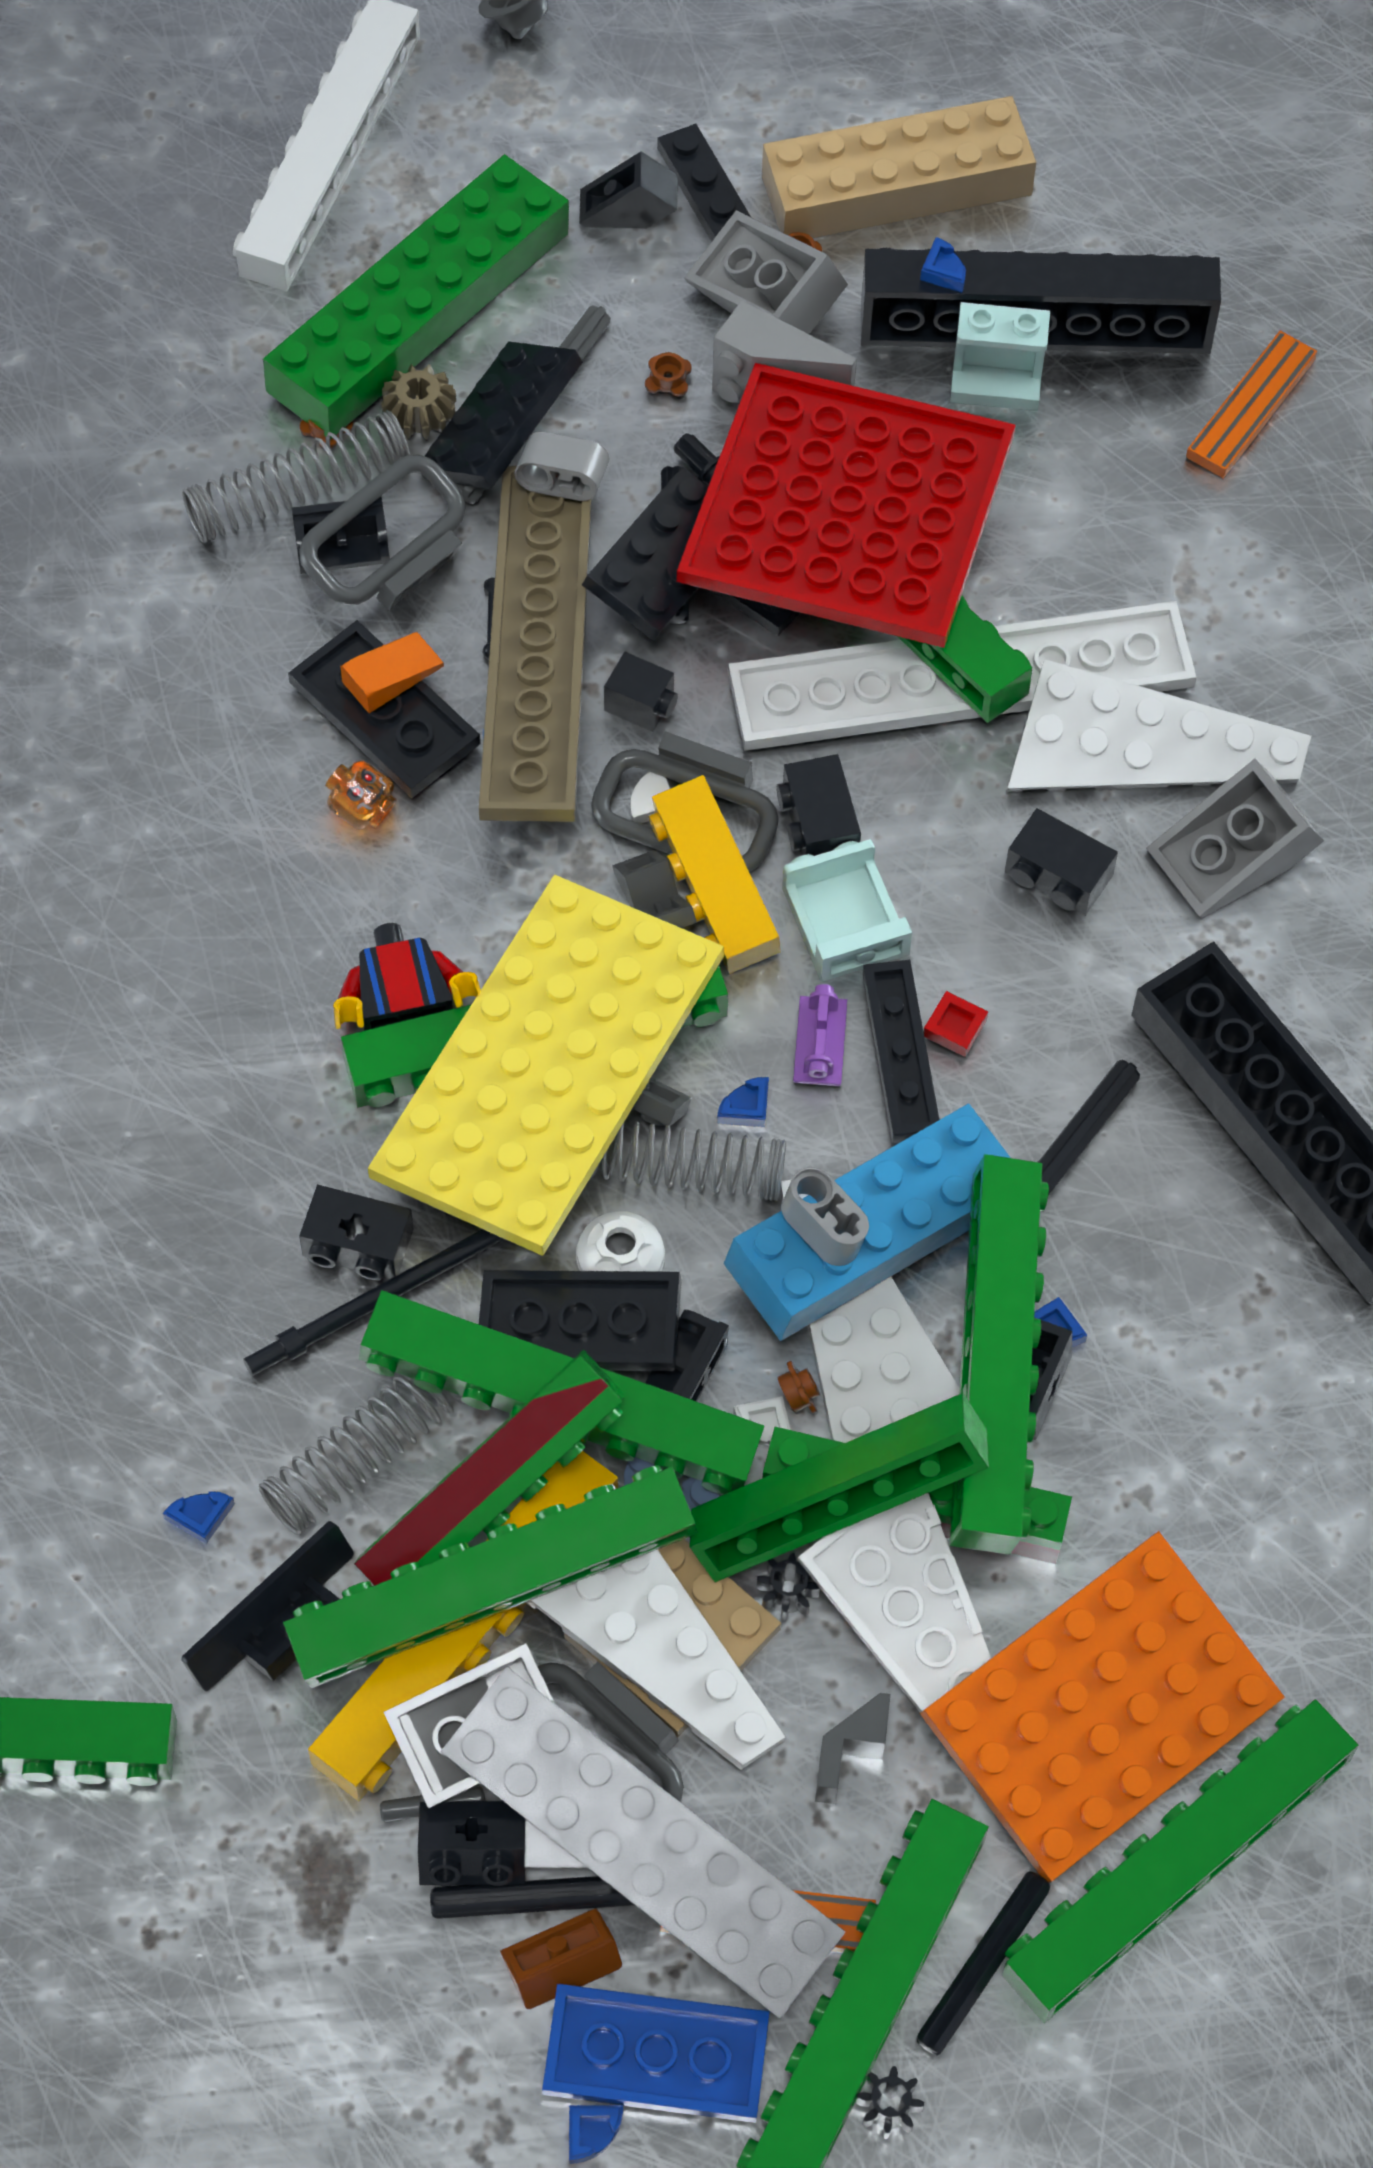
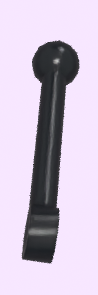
(489, 591)

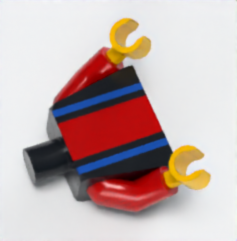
(400, 982)

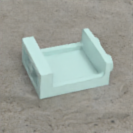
(999, 356)
(844, 910)

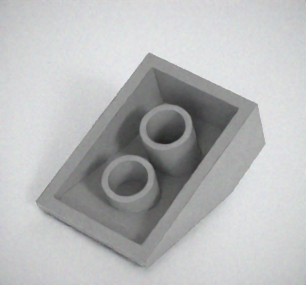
(767, 271)
(760, 338)
(1234, 841)
(432, 1718)

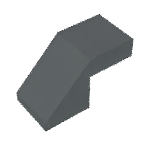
(652, 889)
(858, 1735)

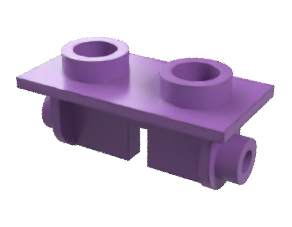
(820, 1038)

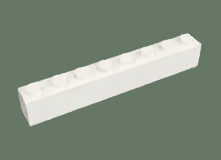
(327, 143)

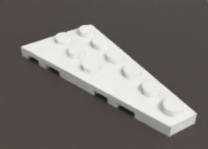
(1126, 736)
(875, 1361)
(903, 1597)
(657, 1638)

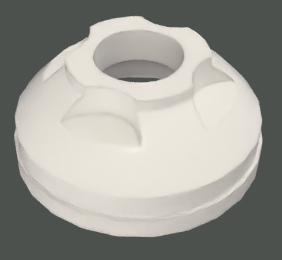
(646, 1255)

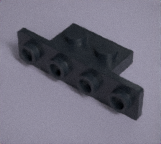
(256, 1624)

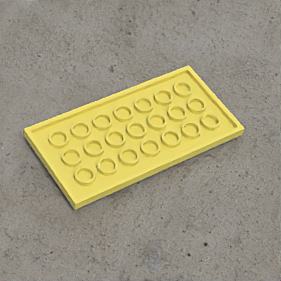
(546, 1064)

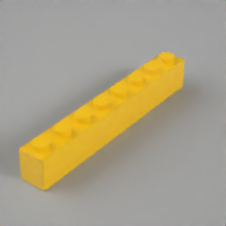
(359, 1742)

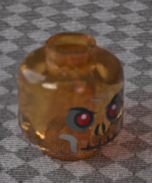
(360, 795)

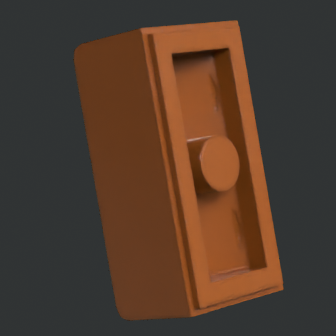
(564, 1954)

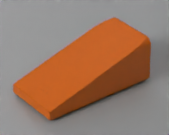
(389, 670)

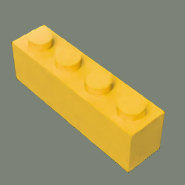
(714, 873)

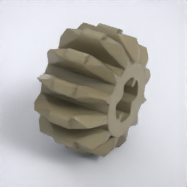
(419, 400)

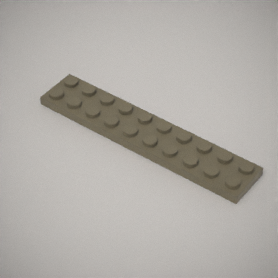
(535, 657)

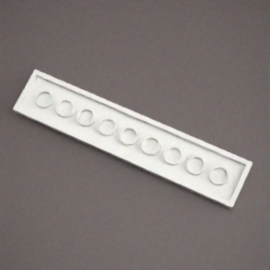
(892, 688)

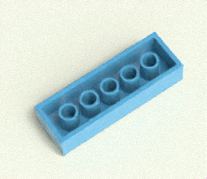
(914, 1205)

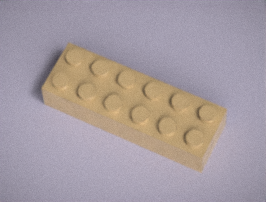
(899, 169)

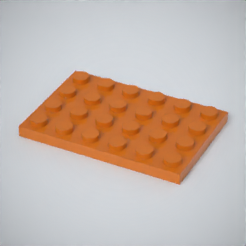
(1102, 1706)

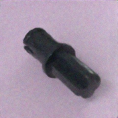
(696, 457)

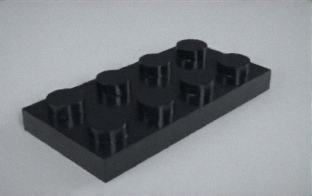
(502, 412)
(641, 567)
(407, 737)
(613, 1315)

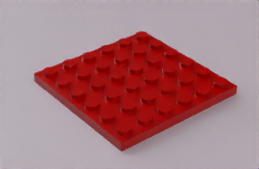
(847, 504)

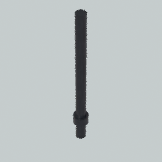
(294, 1341)

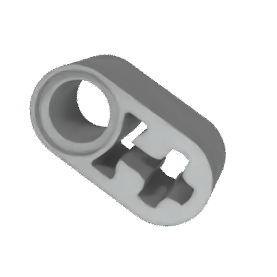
(562, 466)
(830, 1227)

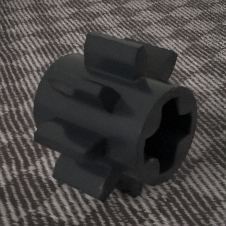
(787, 1601)
(889, 2117)

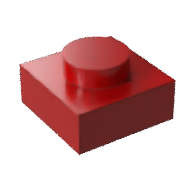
(955, 1023)

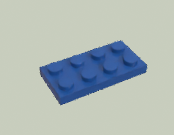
(656, 2053)

